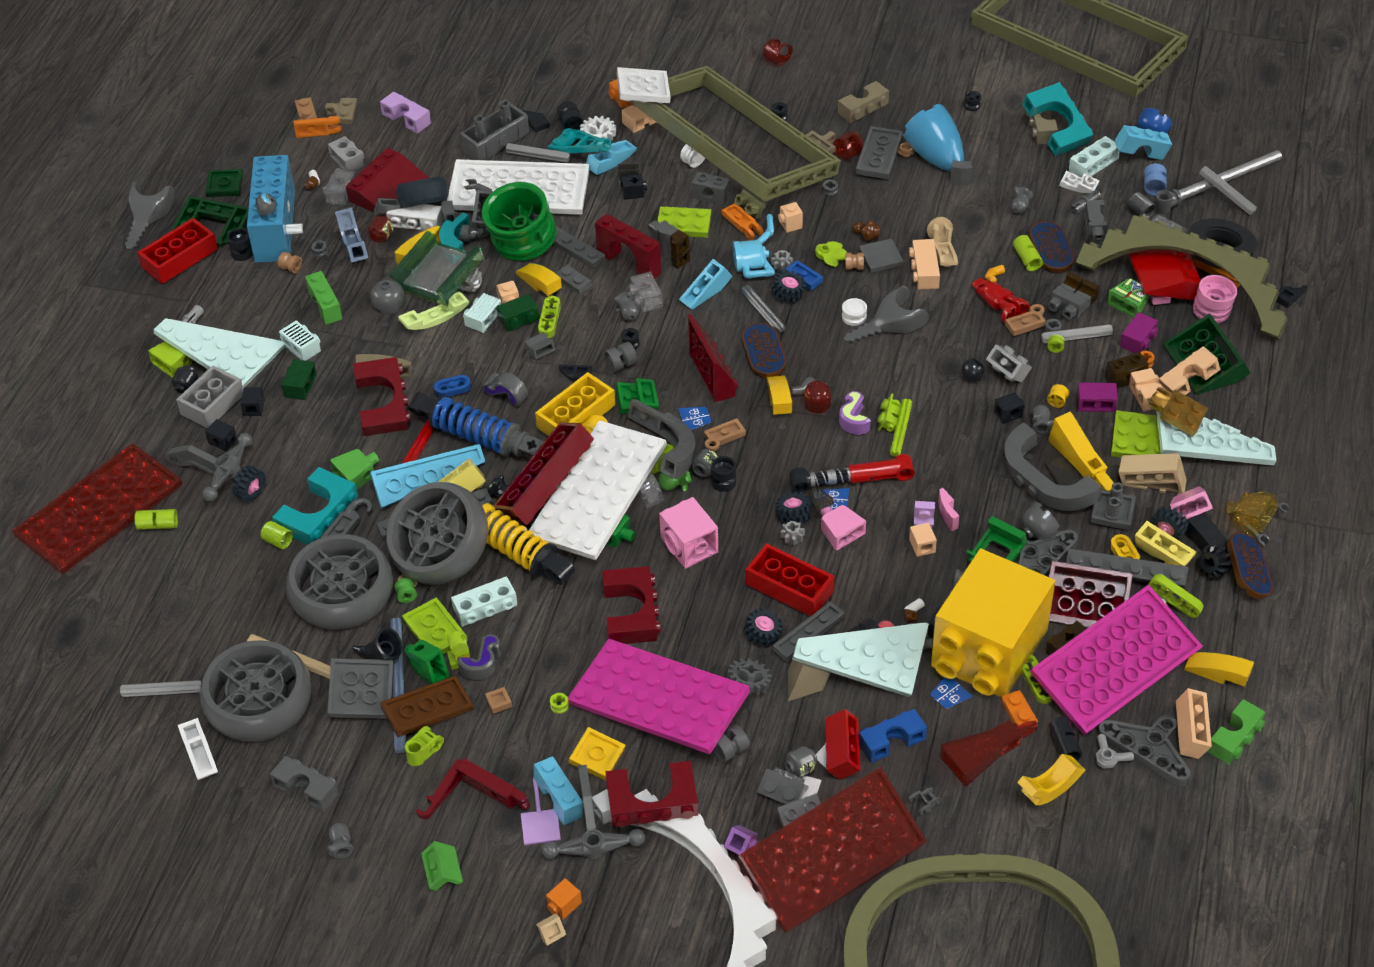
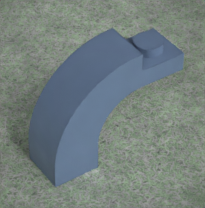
(350, 235)

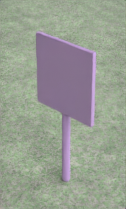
(540, 825)

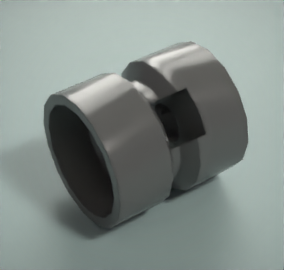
(619, 357)
(731, 742)

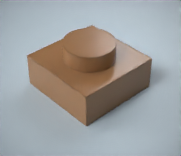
(498, 700)

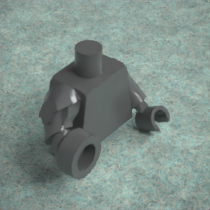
(482, 194)

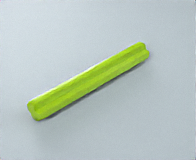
(901, 427)

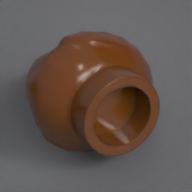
(869, 230)

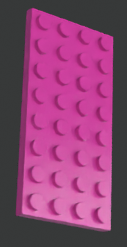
(1116, 659)
(659, 695)

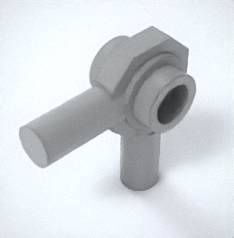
(1107, 757)

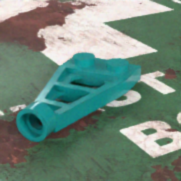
(569, 136)

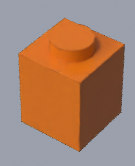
(563, 899)

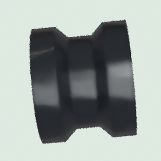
(972, 101)
(780, 110)
(631, 335)

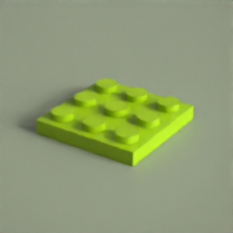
(1135, 434)

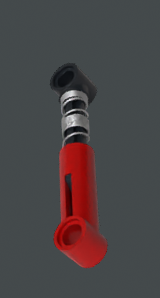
(899, 467)

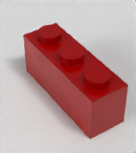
(842, 744)

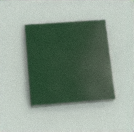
(224, 183)

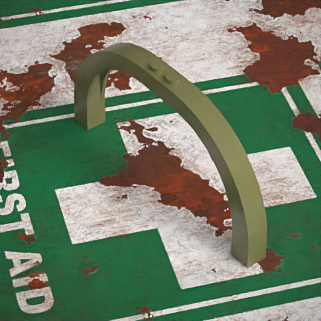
(981, 869)

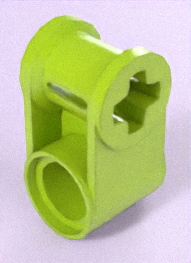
(422, 746)

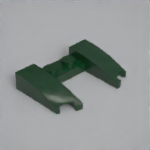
(199, 207)

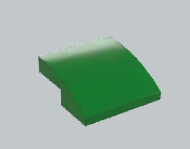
(641, 390)

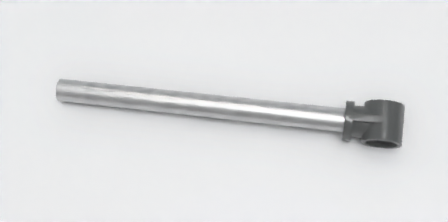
(1166, 199)

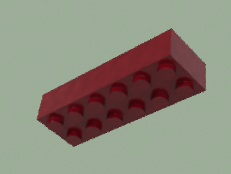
(544, 472)

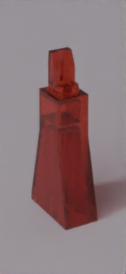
(975, 753)

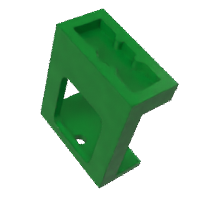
(1003, 535)

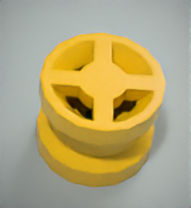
(1058, 396)

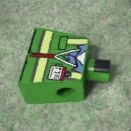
(1128, 297)

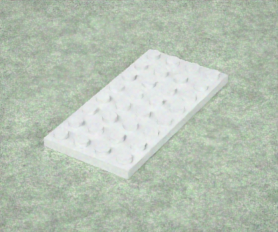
(561, 182)
(598, 490)

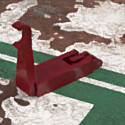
(479, 779)

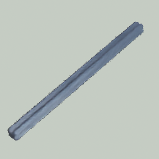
(398, 682)

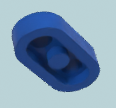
(452, 386)

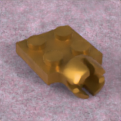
(1178, 410)

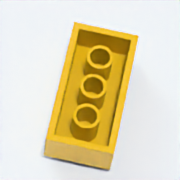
(576, 404)

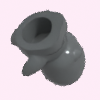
(1021, 200)
(626, 306)
(1041, 420)
(340, 839)

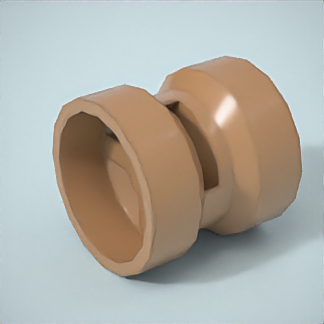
(854, 261)
(289, 262)

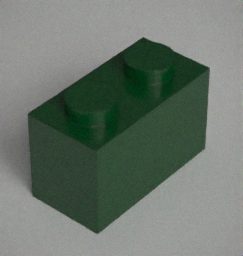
(518, 312)
(298, 379)

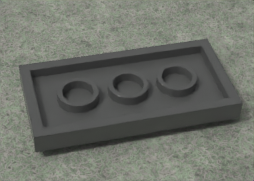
(879, 152)

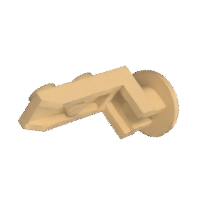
(941, 231)

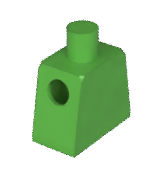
(354, 466)

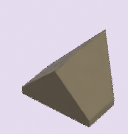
(805, 680)

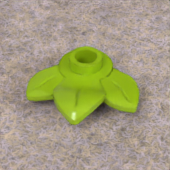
(830, 253)

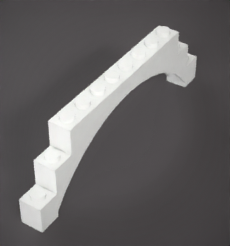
(749, 913)

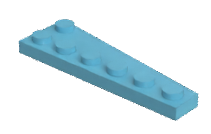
(399, 480)

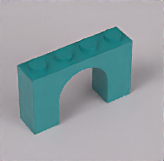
(1056, 99)
(312, 526)

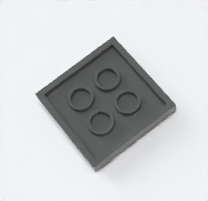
(359, 687)

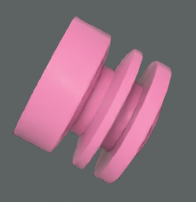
(1216, 297)

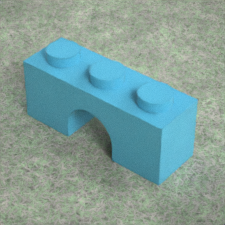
(1155, 143)
(565, 799)

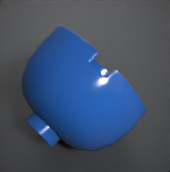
(1154, 121)

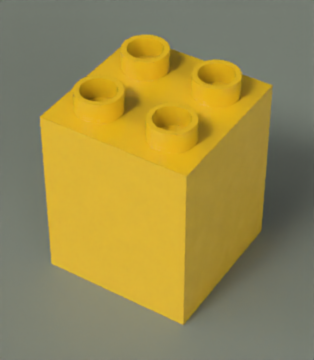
(991, 623)

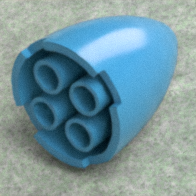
(935, 137)

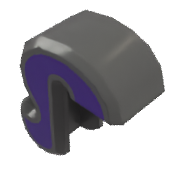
(508, 384)
(485, 664)

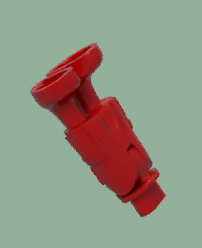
(1000, 298)

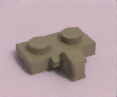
(344, 109)
(824, 141)

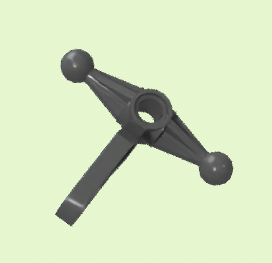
(222, 468)
(604, 841)

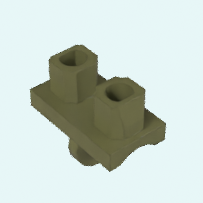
(750, 202)

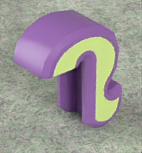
(849, 415)

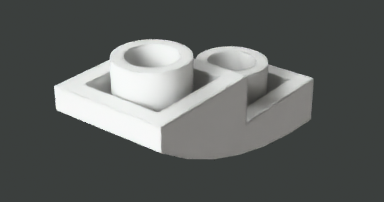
(1075, 183)

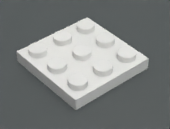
(643, 85)

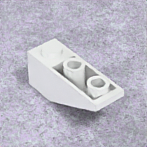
(416, 217)

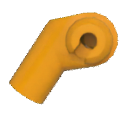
(992, 272)

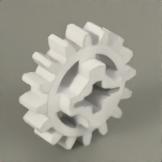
(599, 127)

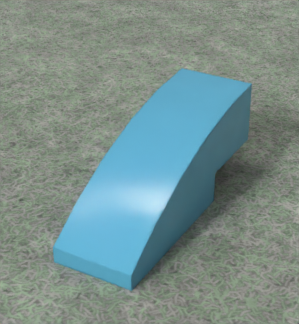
(604, 161)

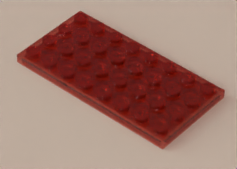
(96, 508)
(832, 849)

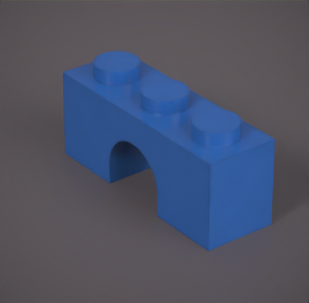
(905, 726)

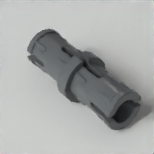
(1080, 205)

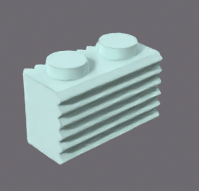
(482, 312)

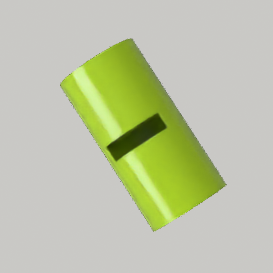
(1028, 253)
(156, 519)

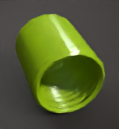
(276, 535)

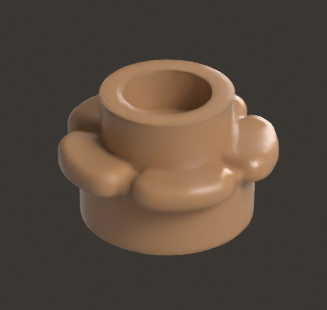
(905, 150)

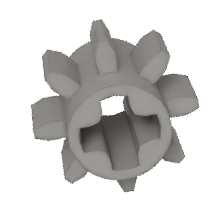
(781, 260)
(792, 533)

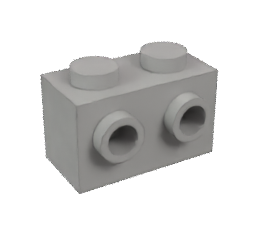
(1005, 360)

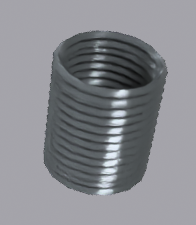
(1141, 205)

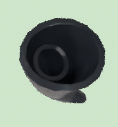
(385, 646)

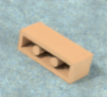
(924, 264)
(1193, 723)

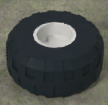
(422, 191)

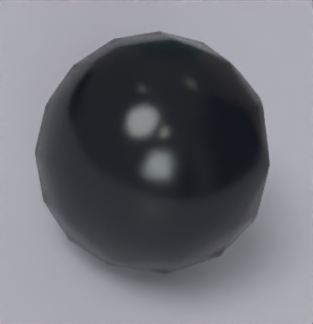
(973, 369)

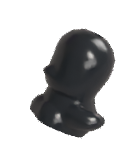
(497, 486)

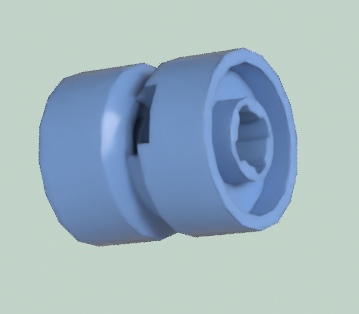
(1155, 179)

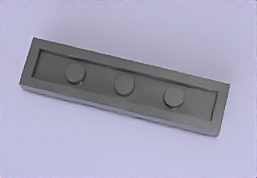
(814, 626)

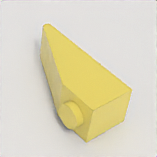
(466, 475)
(1162, 545)

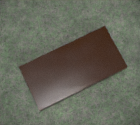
(426, 706)

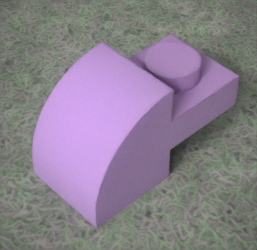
(924, 512)

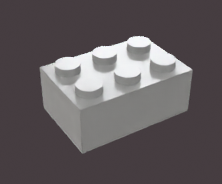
(210, 396)

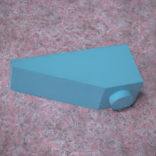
(706, 285)

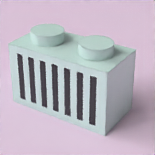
(300, 340)

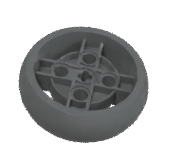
(437, 531)
(339, 582)
(255, 691)

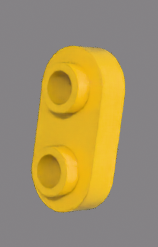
(1126, 547)

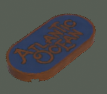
(1052, 246)
(763, 350)
(1249, 565)

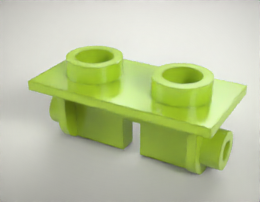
(889, 414)

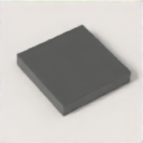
(881, 255)

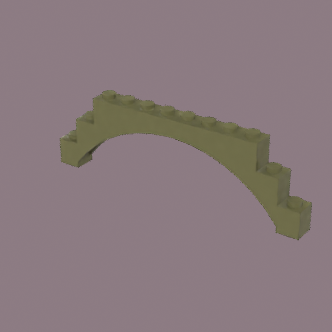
(1156, 236)

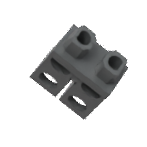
(1093, 222)

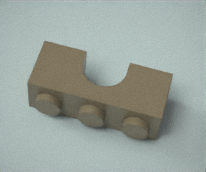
(873, 98)
(1042, 126)

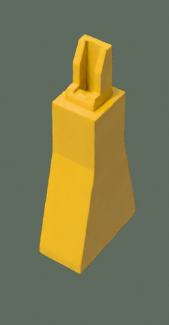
(1073, 444)

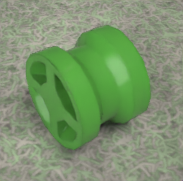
(405, 590)

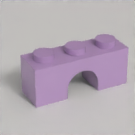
(415, 115)

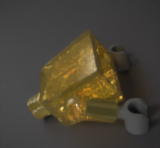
(1254, 513)

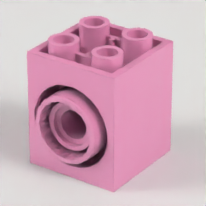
(689, 532)

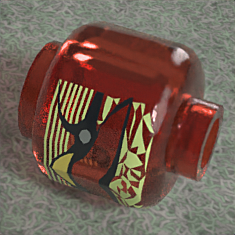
(380, 228)

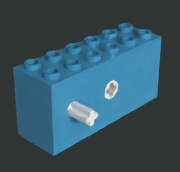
(272, 233)

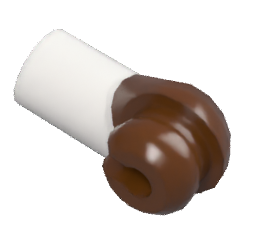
(313, 180)
(910, 610)

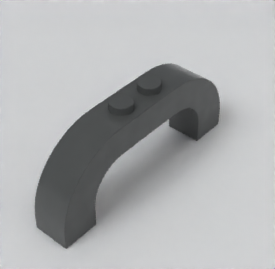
(1058, 497)

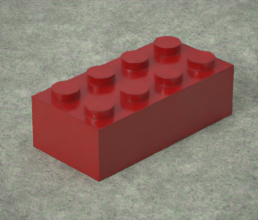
(177, 250)
(789, 580)

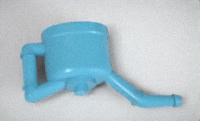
(752, 255)

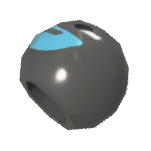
(265, 204)

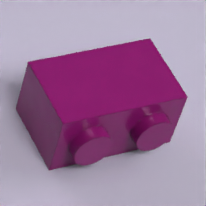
(1139, 333)
(1097, 397)

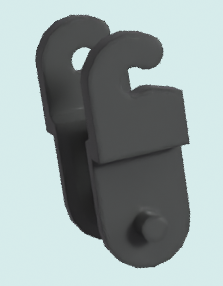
(921, 795)

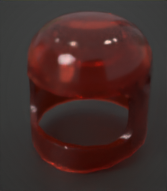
(772, 49)
(848, 145)
(817, 397)

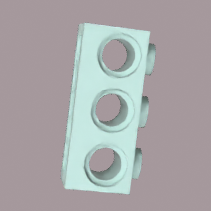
(1094, 157)
(484, 601)

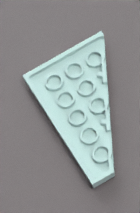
(227, 350)
(1214, 442)
(872, 656)

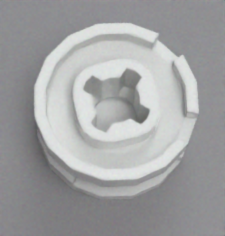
(691, 156)
(854, 312)

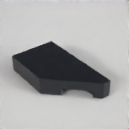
(537, 120)
(1289, 295)
(574, 372)

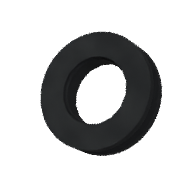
(1226, 231)

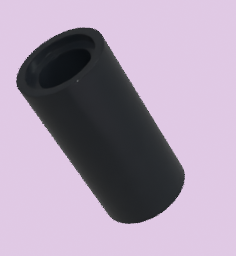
(1065, 737)

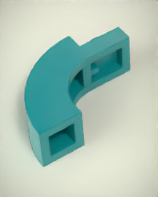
(451, 231)

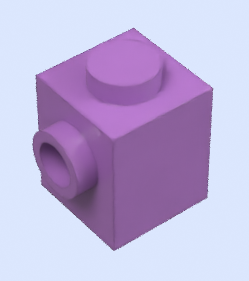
(740, 839)

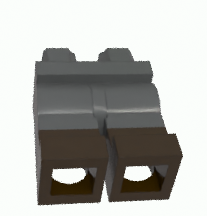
(671, 242)
(1073, 296)

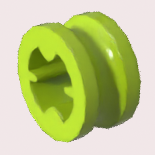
(1055, 343)
(559, 709)

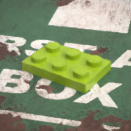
(689, 220)
(432, 624)

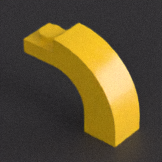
(1053, 782)

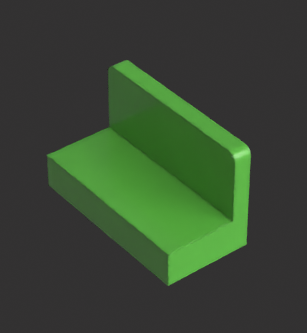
(441, 865)

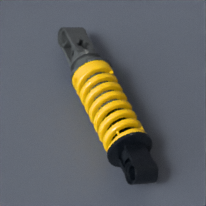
(510, 537)

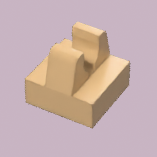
(551, 929)

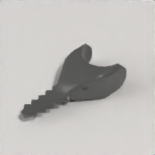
(146, 210)
(891, 317)

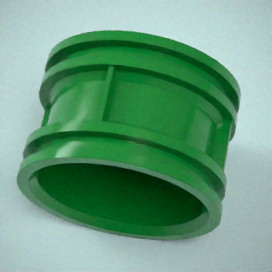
(526, 237)

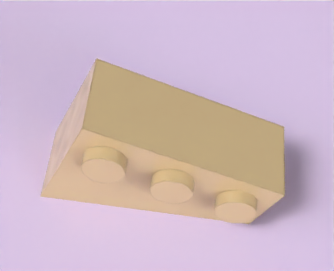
(1153, 471)

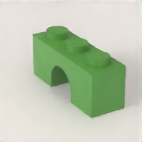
(322, 294)
(1229, 744)

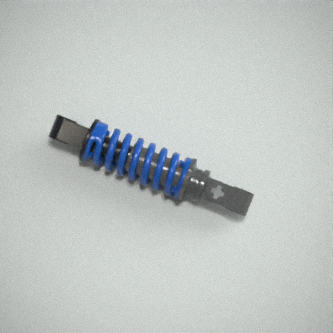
(475, 427)

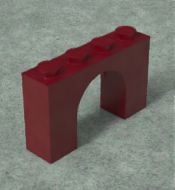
(612, 232)
(392, 416)
(635, 583)
(628, 809)

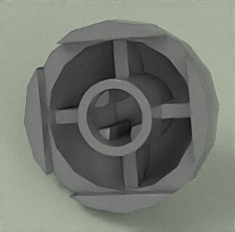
(387, 297)
(1039, 523)

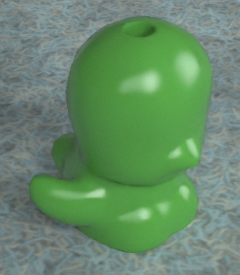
(668, 483)

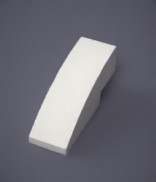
(197, 749)

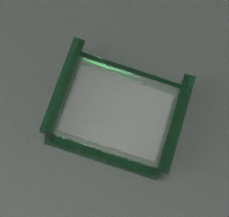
(435, 269)

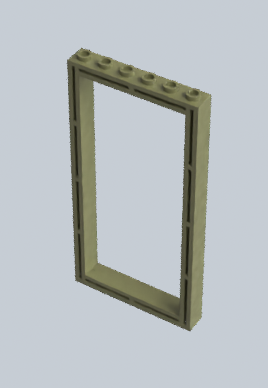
(1173, 40)
(822, 164)

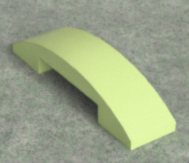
(434, 315)

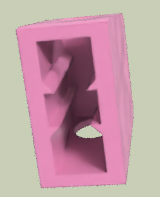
(1191, 502)
(841, 526)

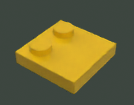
(597, 752)

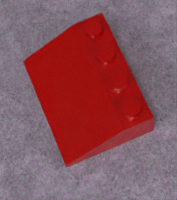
(1166, 273)

